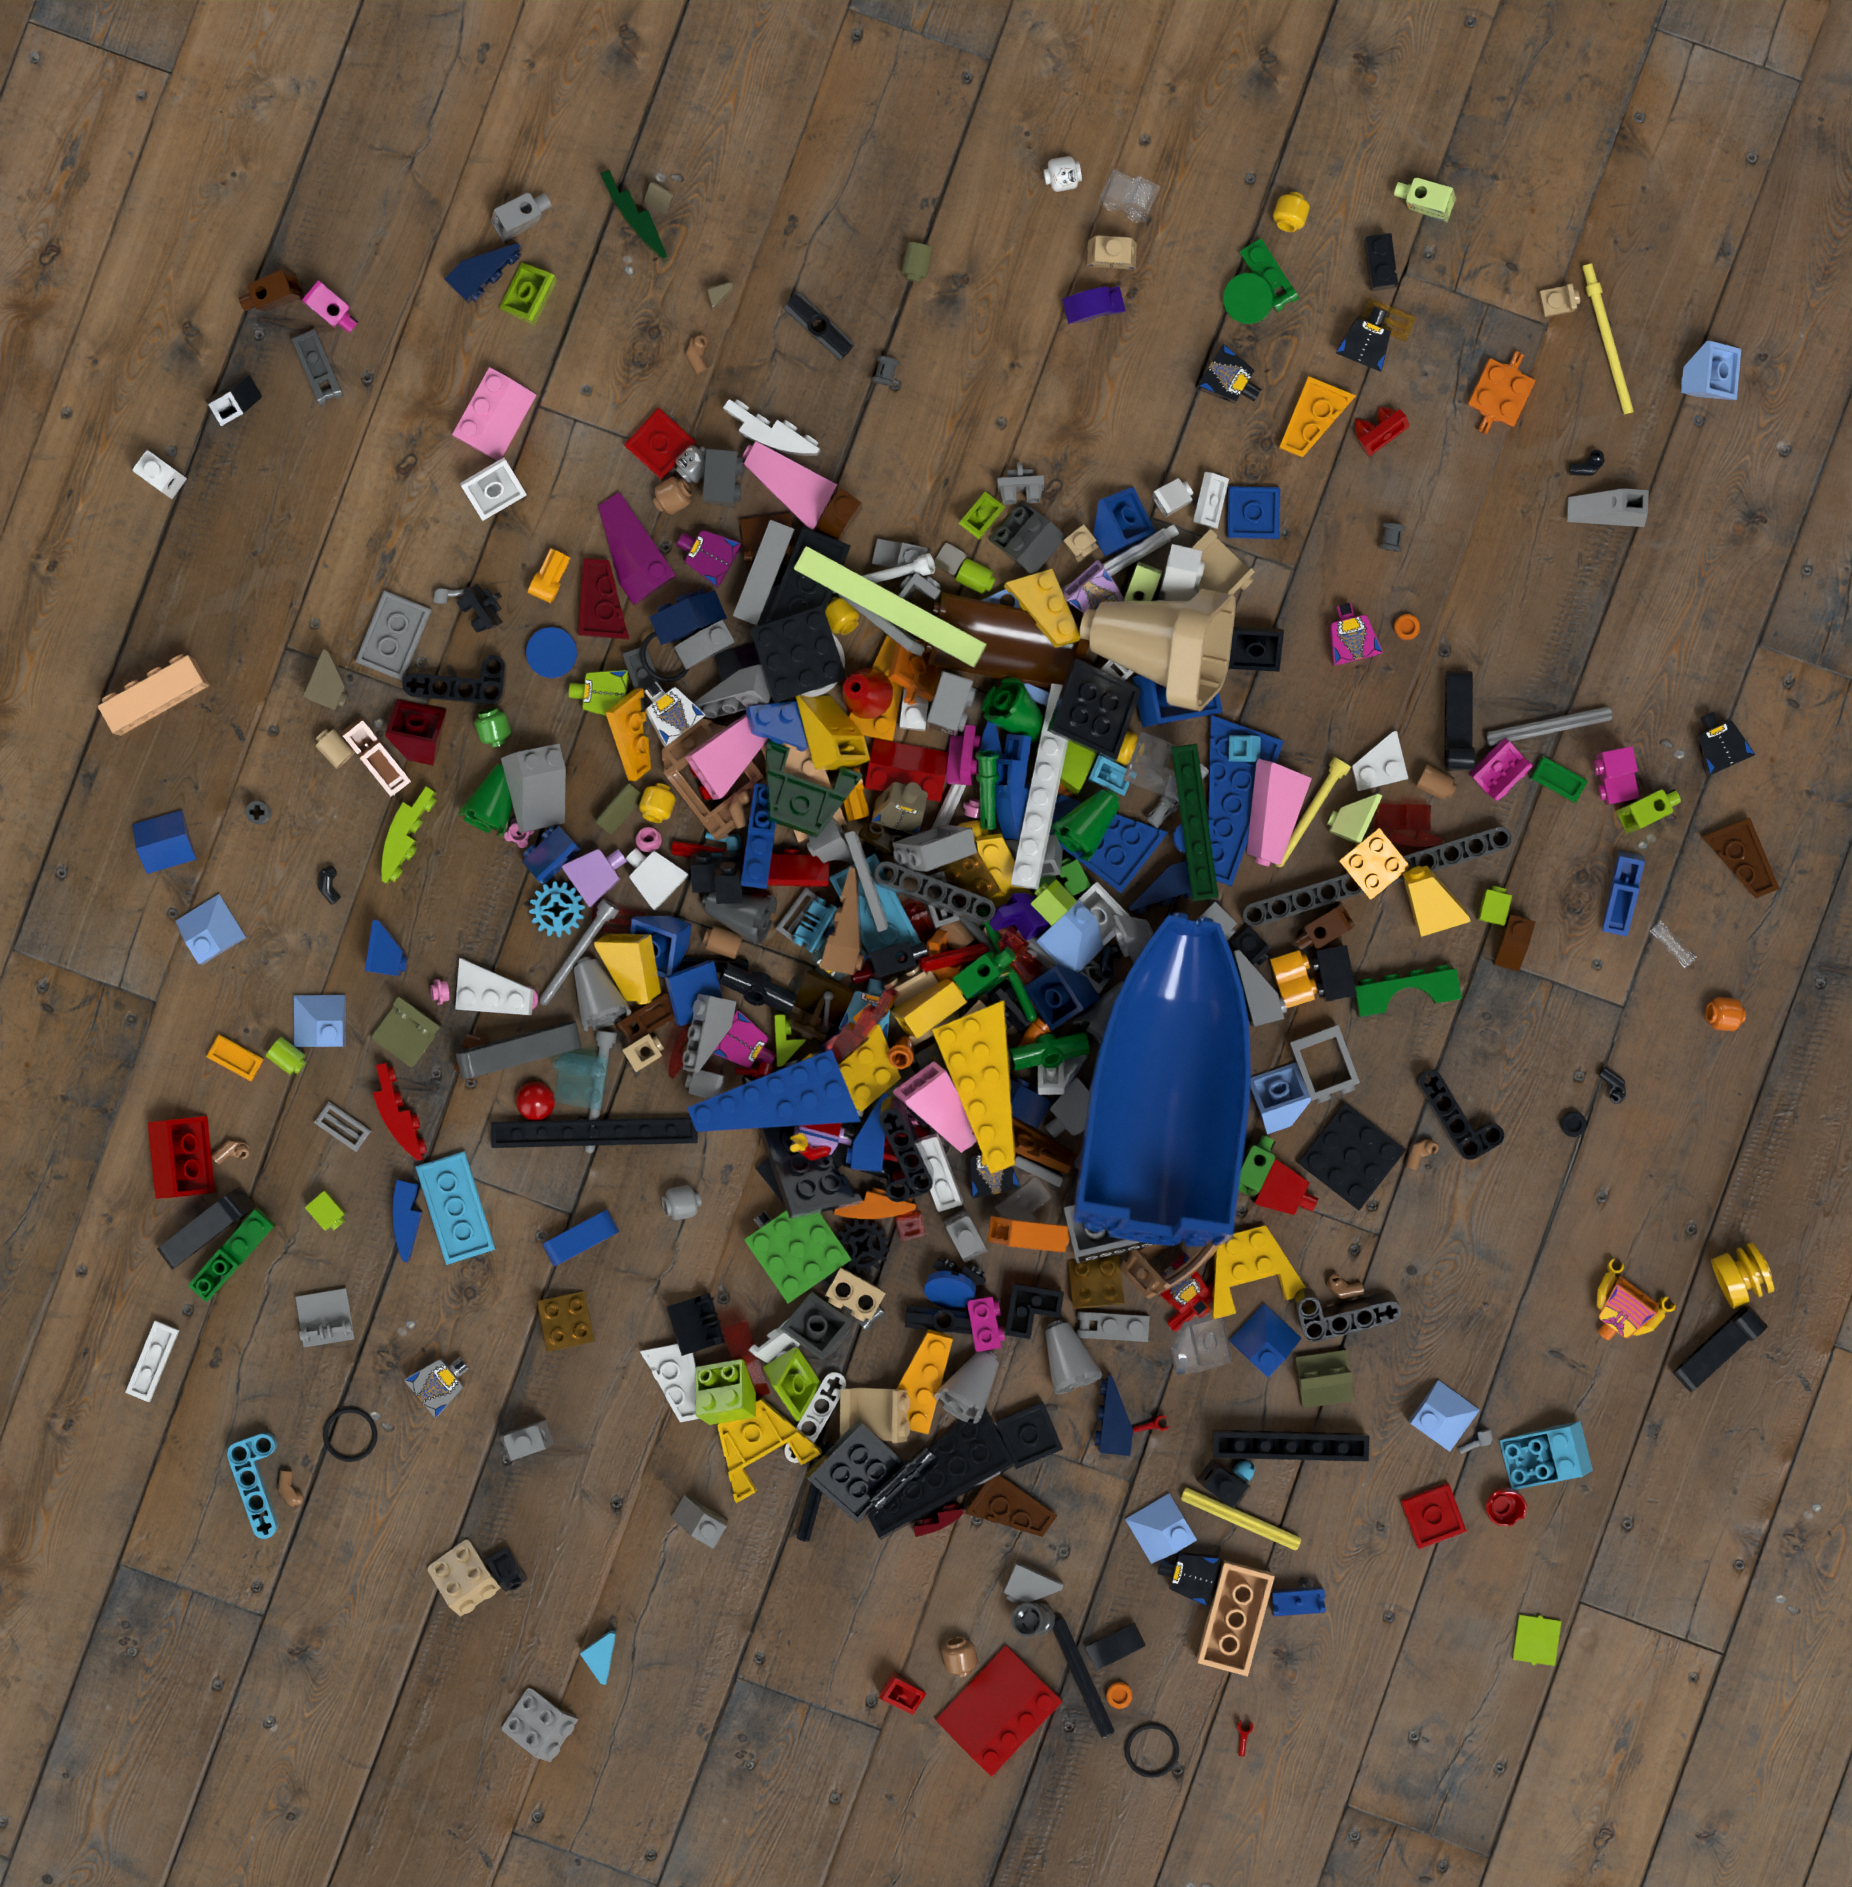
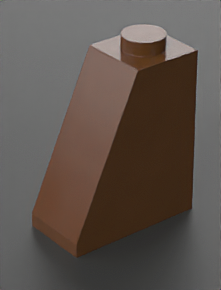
(839, 515)

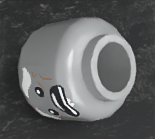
(692, 464)

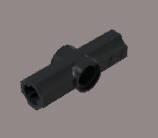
(807, 314)
(757, 988)
(926, 1318)

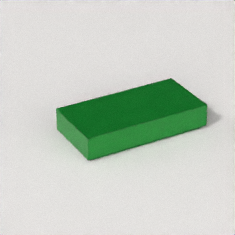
(1559, 779)

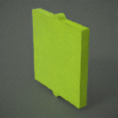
(1536, 1640)

